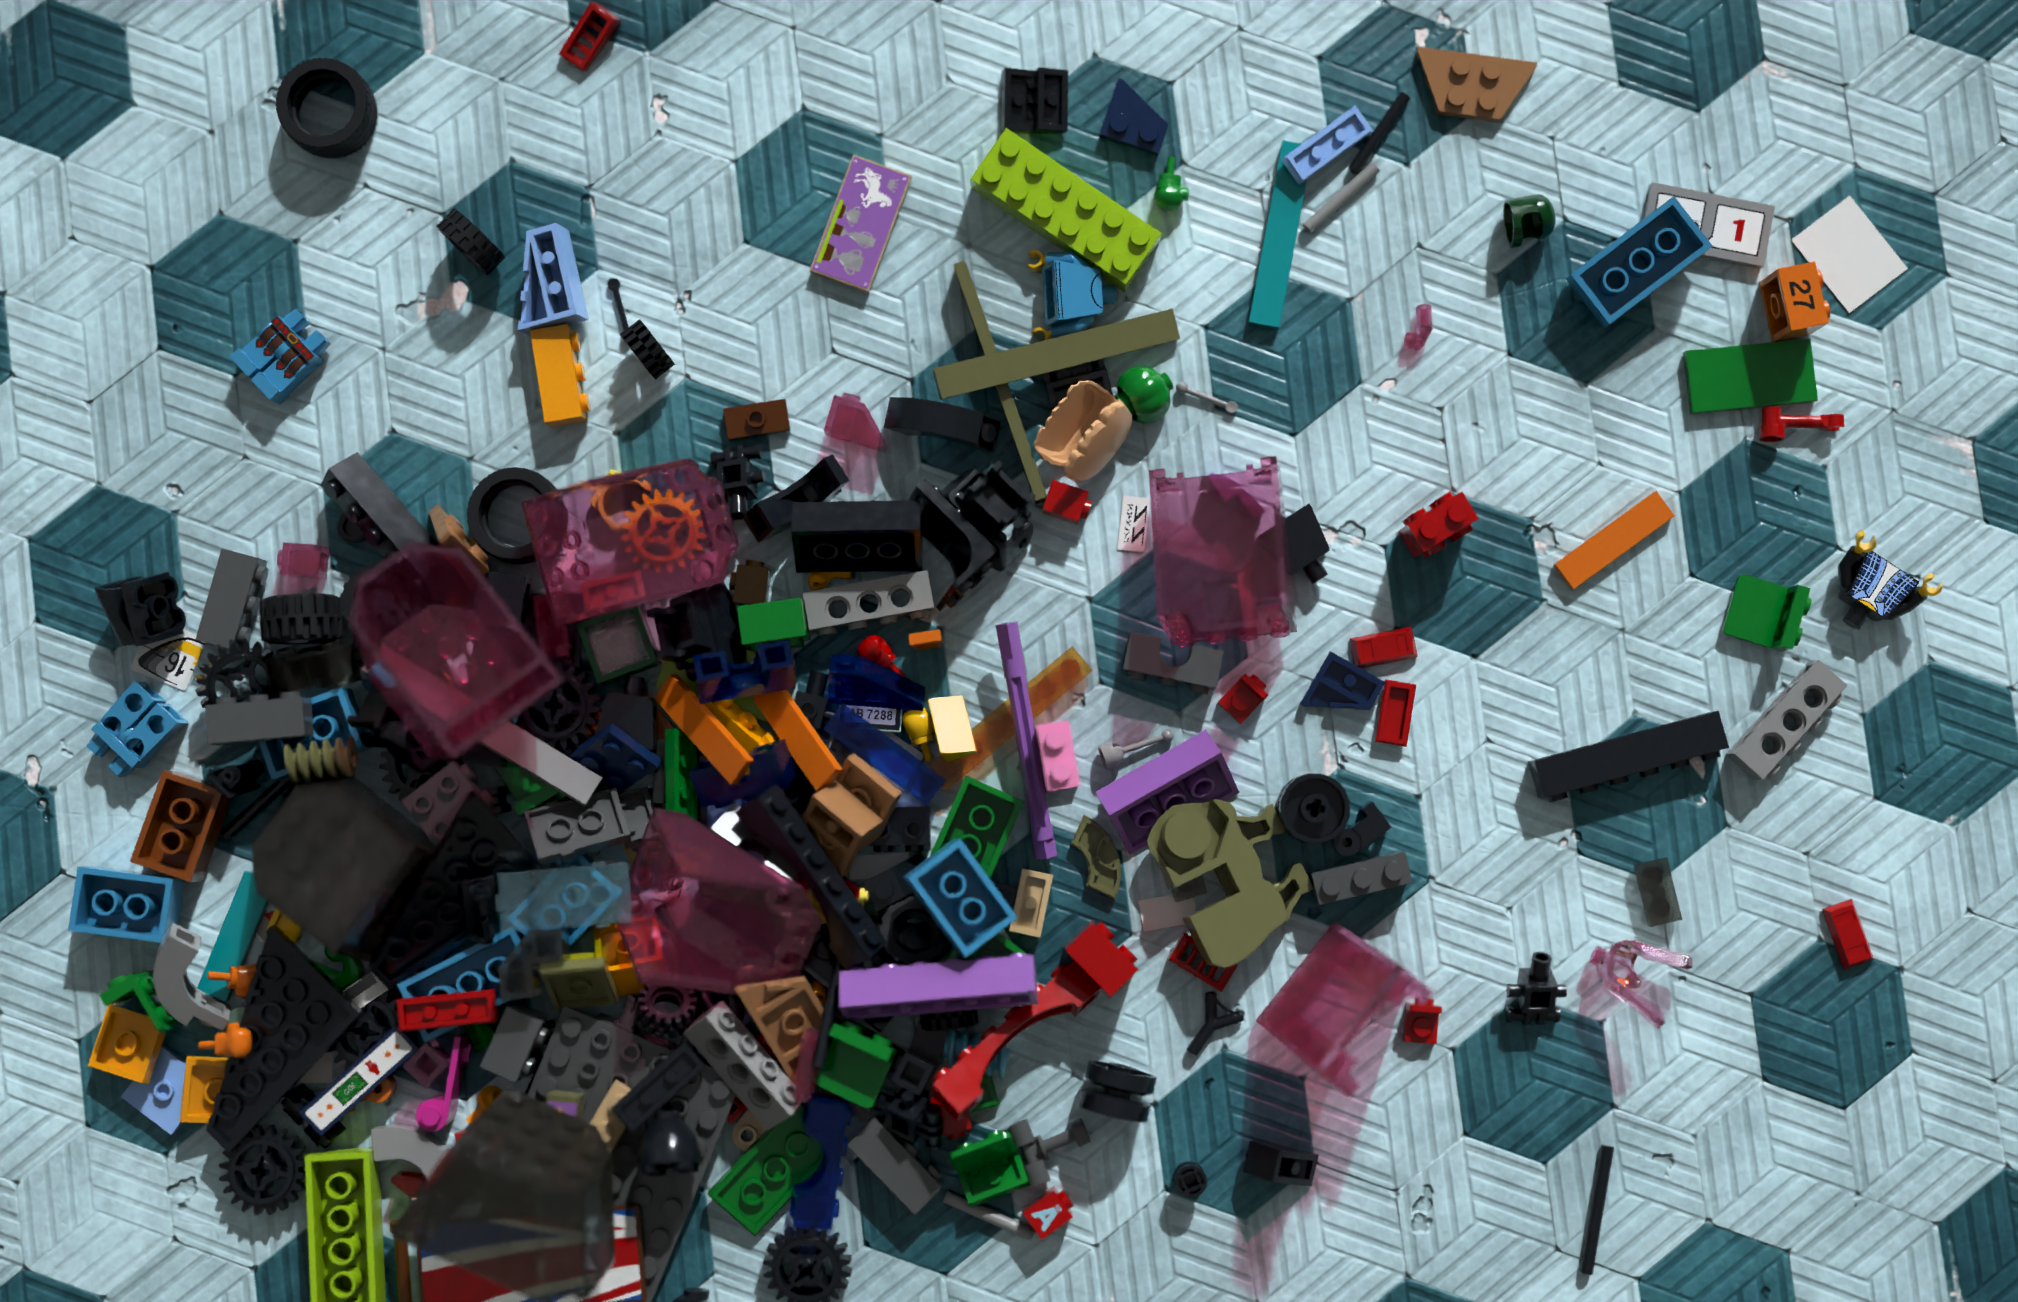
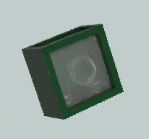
(619, 644)

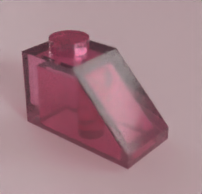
(853, 423)

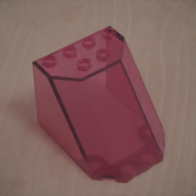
(630, 539)
(711, 911)

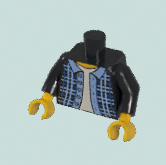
(1876, 586)

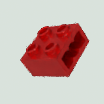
(1448, 518)

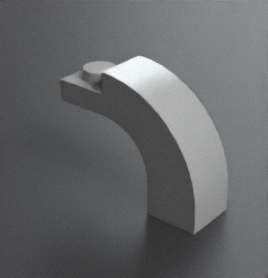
(174, 987)
(409, 1144)

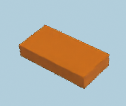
(926, 640)

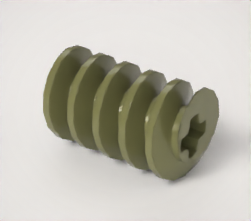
(321, 762)

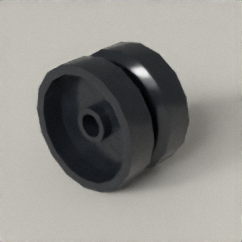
(1331, 804)
(1116, 1095)

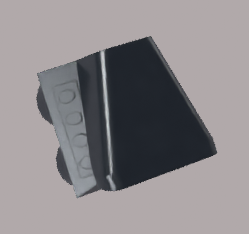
(142, 608)

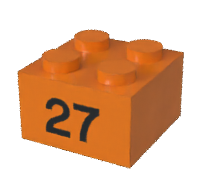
(1794, 301)

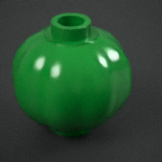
(1145, 393)

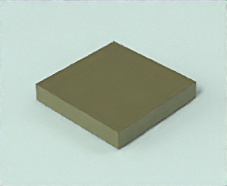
(579, 983)

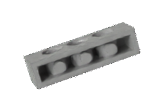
(820, 602)
(1748, 749)
(744, 1065)

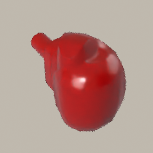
(877, 650)

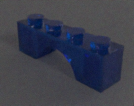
(815, 1198)

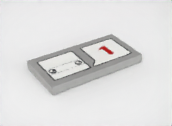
(1732, 225)

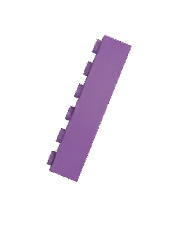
(938, 986)

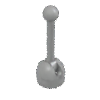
(1113, 753)

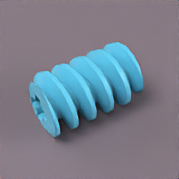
(955, 1045)

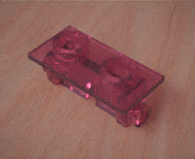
(552, 640)

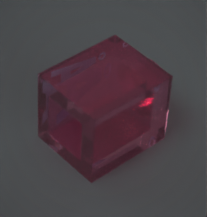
(303, 560)
(429, 1063)

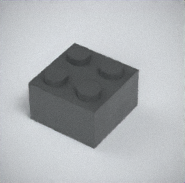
(518, 1042)

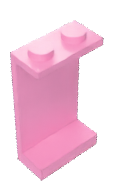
(1057, 756)

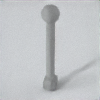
(1230, 407)

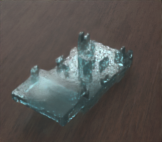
(565, 897)

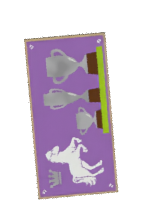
(861, 223)

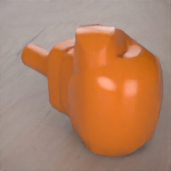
(237, 978)
(231, 1043)

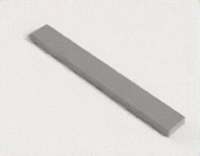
(541, 761)

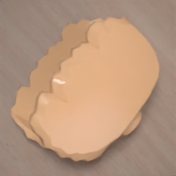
(1084, 431)

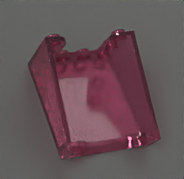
(1222, 555)
(1333, 999)

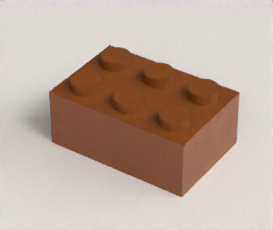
(181, 827)

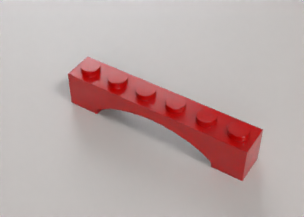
(1067, 992)

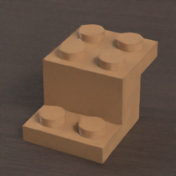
(851, 812)

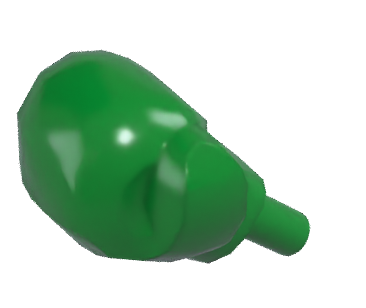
(1169, 191)

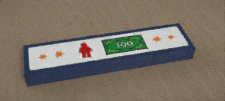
(359, 1079)

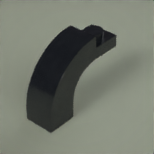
(941, 421)
(775, 512)

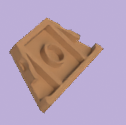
(1472, 83)
(451, 533)
(783, 1015)

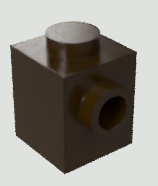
(750, 583)

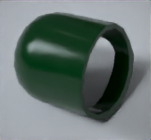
(1528, 218)

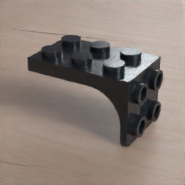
(955, 539)

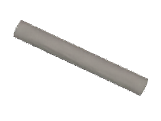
(1341, 197)
(989, 1216)

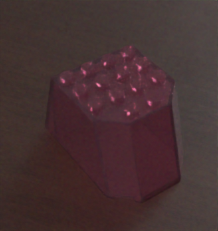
(445, 648)

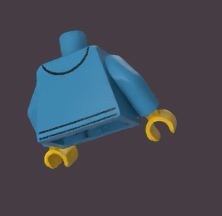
(1071, 292)

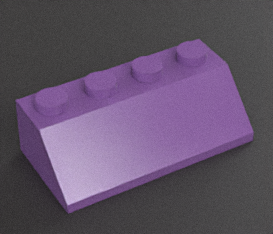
(1182, 775)

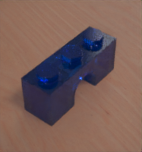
(767, 672)
(770, 766)

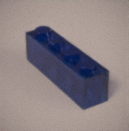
(884, 754)

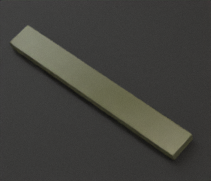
(1055, 354)
(1003, 391)

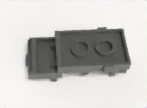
(608, 819)

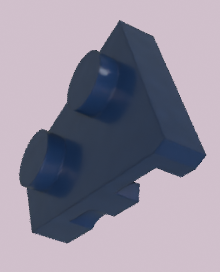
(1133, 121)
(1342, 686)

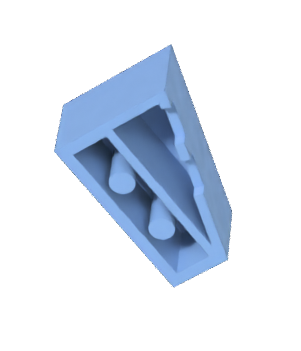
(551, 281)

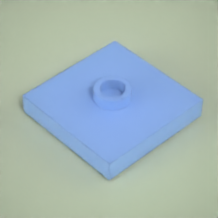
(163, 1095)

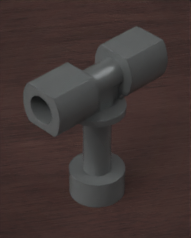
(1036, 1149)

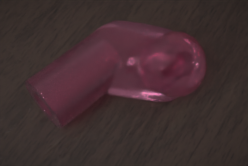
(1424, 328)

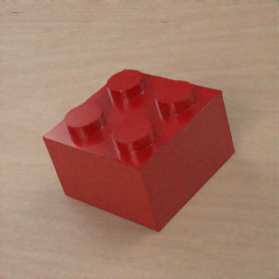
(1101, 957)

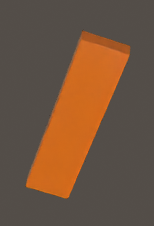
(1613, 540)
(704, 729)
(800, 737)

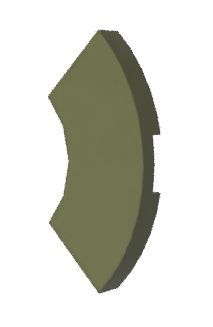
(1100, 856)

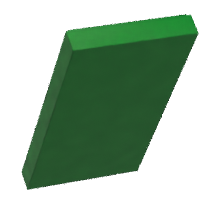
(1750, 376)
(766, 1173)

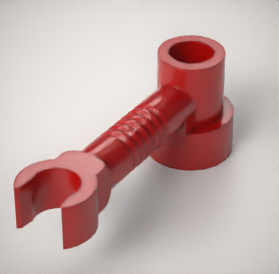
(1774, 423)

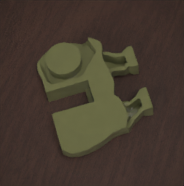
(1211, 836)

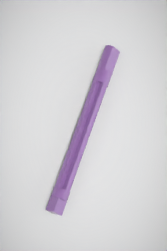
(1026, 740)

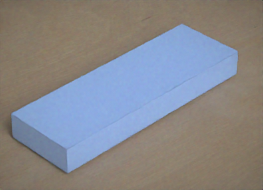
(1327, 145)

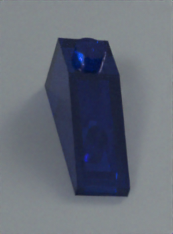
(868, 684)

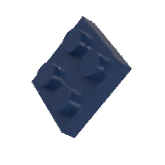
(616, 758)

